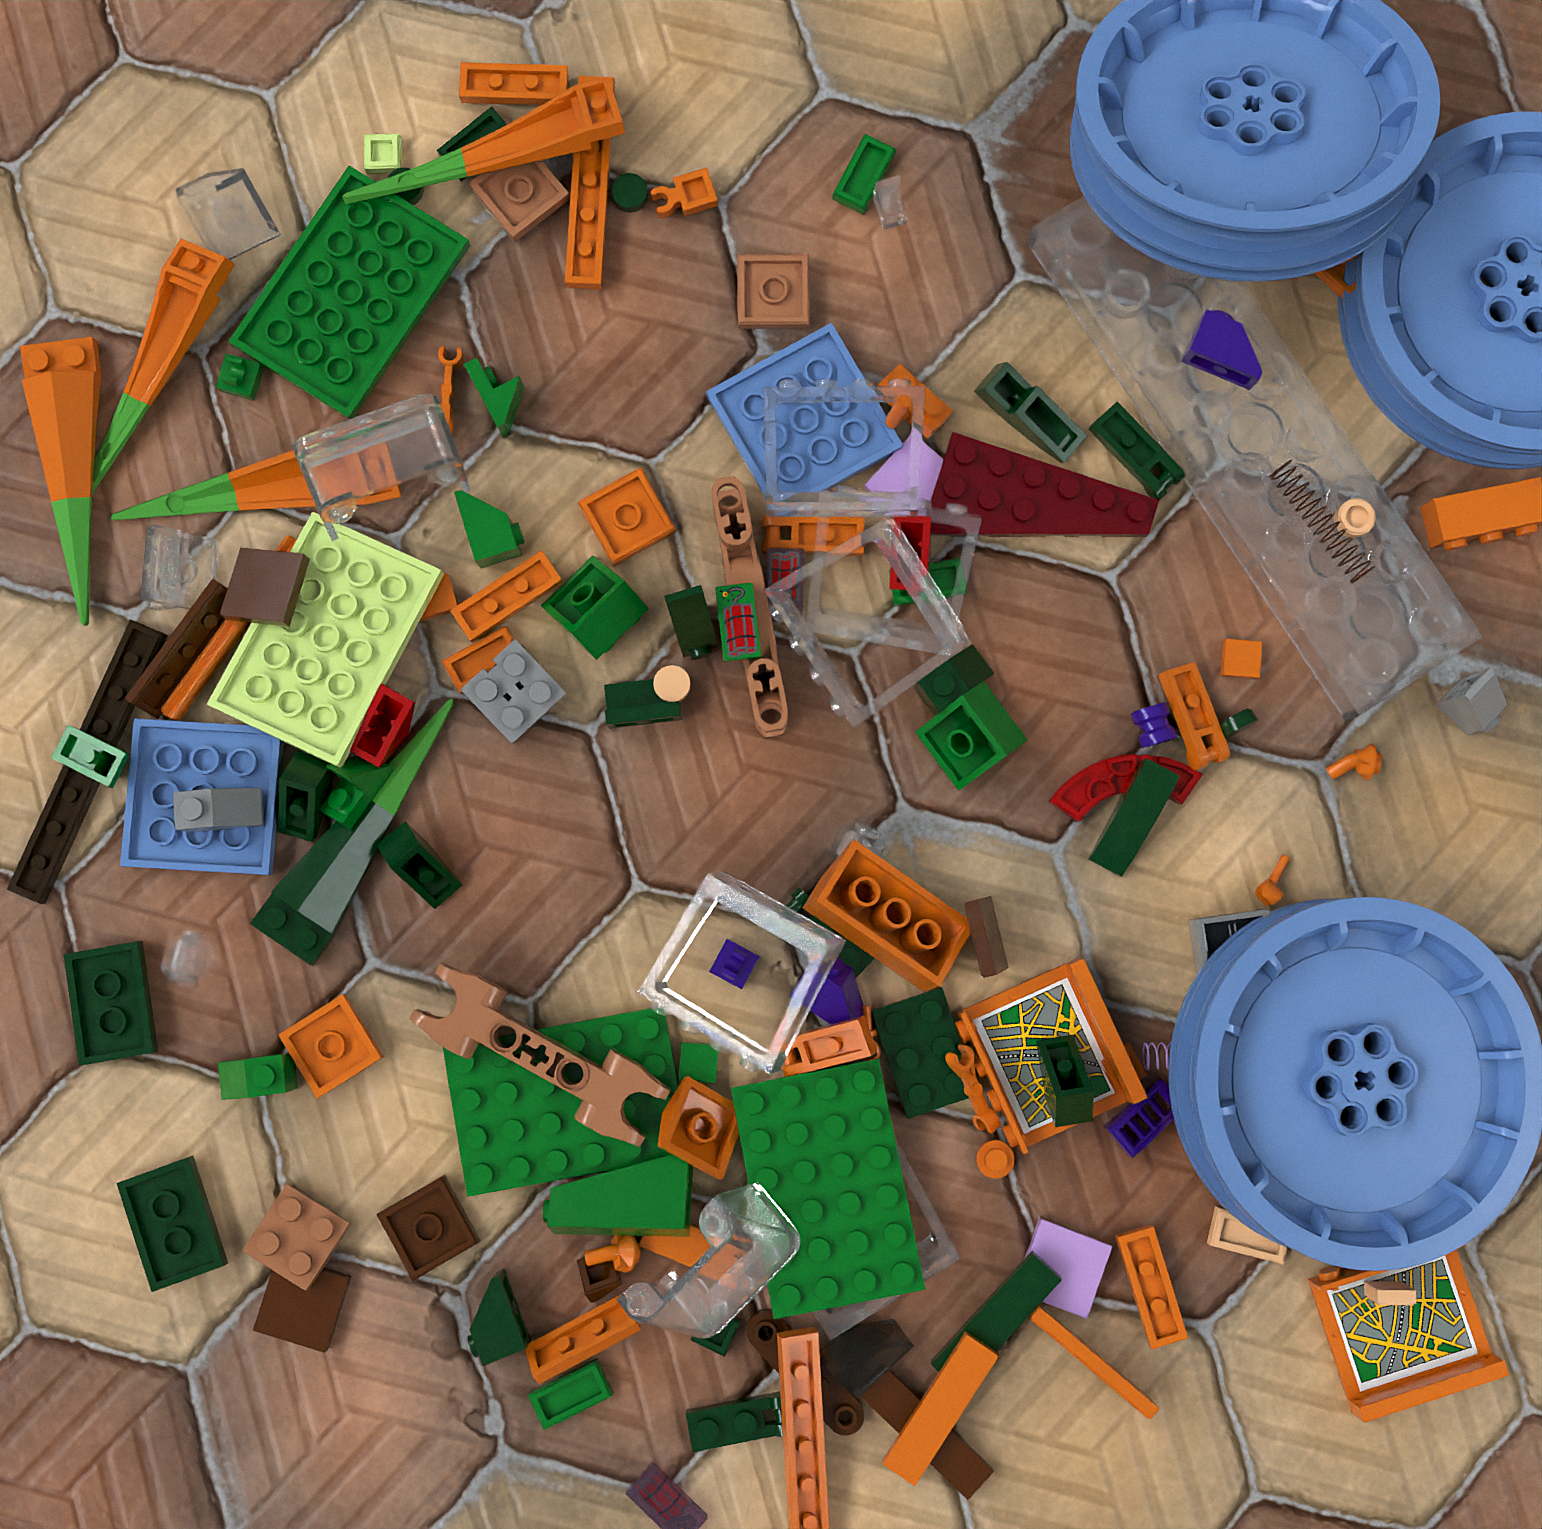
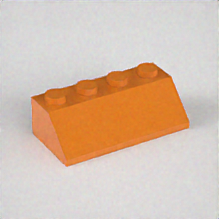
(889, 916)

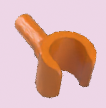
(1267, 891)

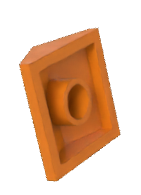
(699, 1127)

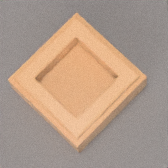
(1390, 1293)

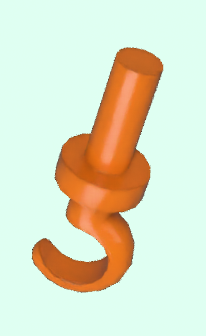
(866, 1010)

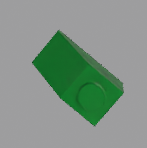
(489, 531)
(257, 1076)

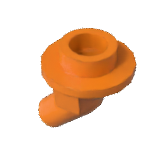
(1365, 761)
(623, 1251)

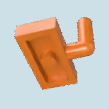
(935, 410)

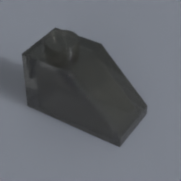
(865, 1354)

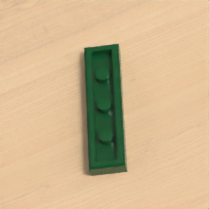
(1006, 1306)

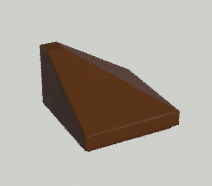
(598, 1279)

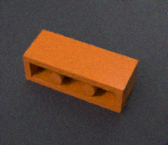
(1484, 514)

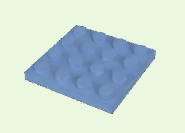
(815, 441)
(197, 757)

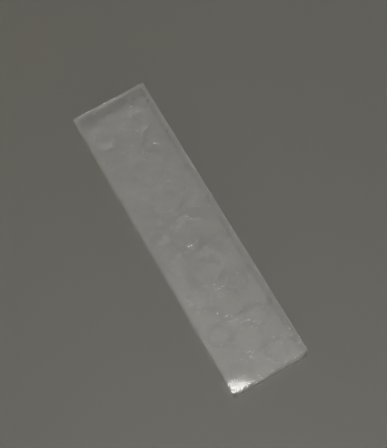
(1229, 439)

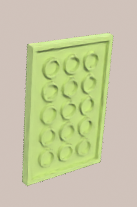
(343, 642)

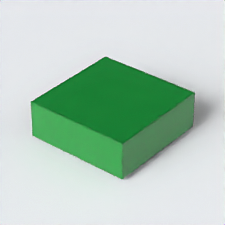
(698, 1062)

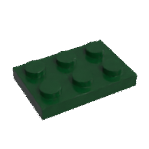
(110, 1003)
(915, 1042)
(172, 1223)

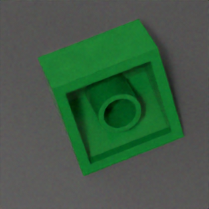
(595, 607)
(971, 735)

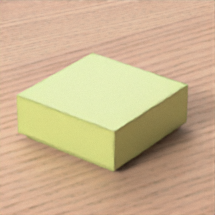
(382, 153)

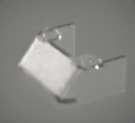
(377, 454)

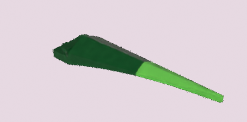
(319, 889)

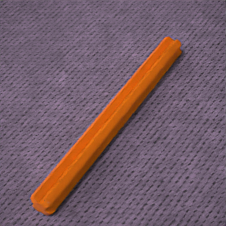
(209, 659)

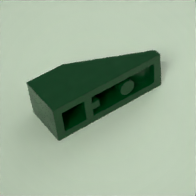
(692, 622)

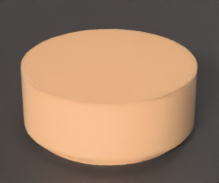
(1356, 517)
(672, 683)

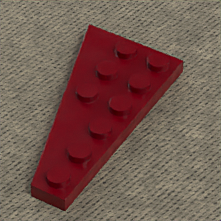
(1033, 497)

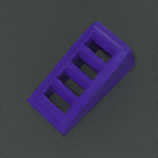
(1143, 1138)

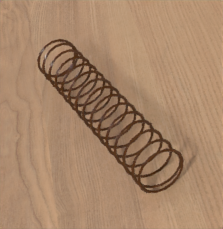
(1354, 579)

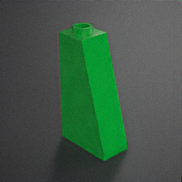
(628, 1201)

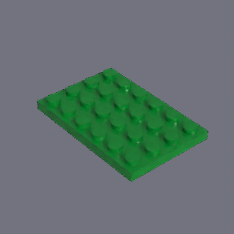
(349, 294)
(524, 1129)
(834, 1169)

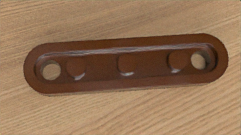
(834, 1395)

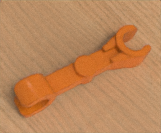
(447, 387)
(965, 1069)

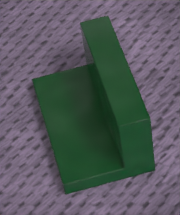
(637, 704)

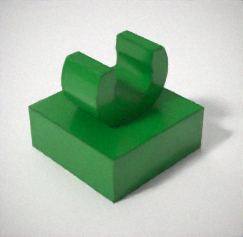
(239, 377)

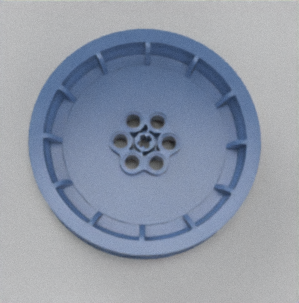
(1252, 130)
(1423, 316)
(1454, 1115)

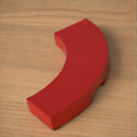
(1111, 778)

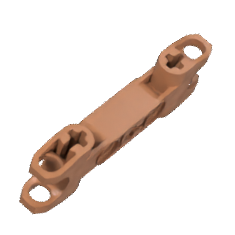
(740, 566)
(479, 1021)

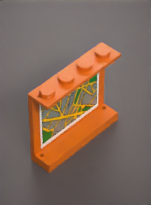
(1005, 1049)
(1404, 1352)

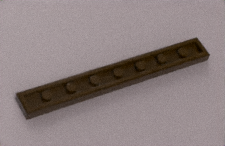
(73, 790)

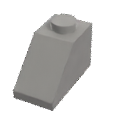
(1475, 702)
(218, 809)

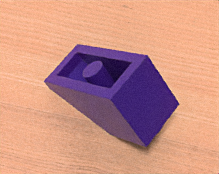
(1223, 350)
(838, 996)

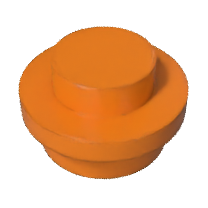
(995, 1159)

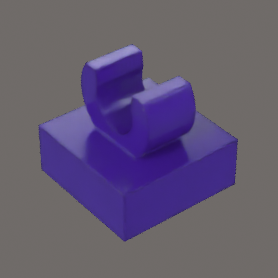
(734, 964)

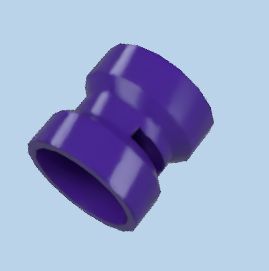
(1154, 724)

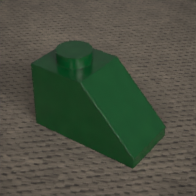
(953, 679)
(302, 792)
(419, 865)
(1065, 1081)
(498, 1324)

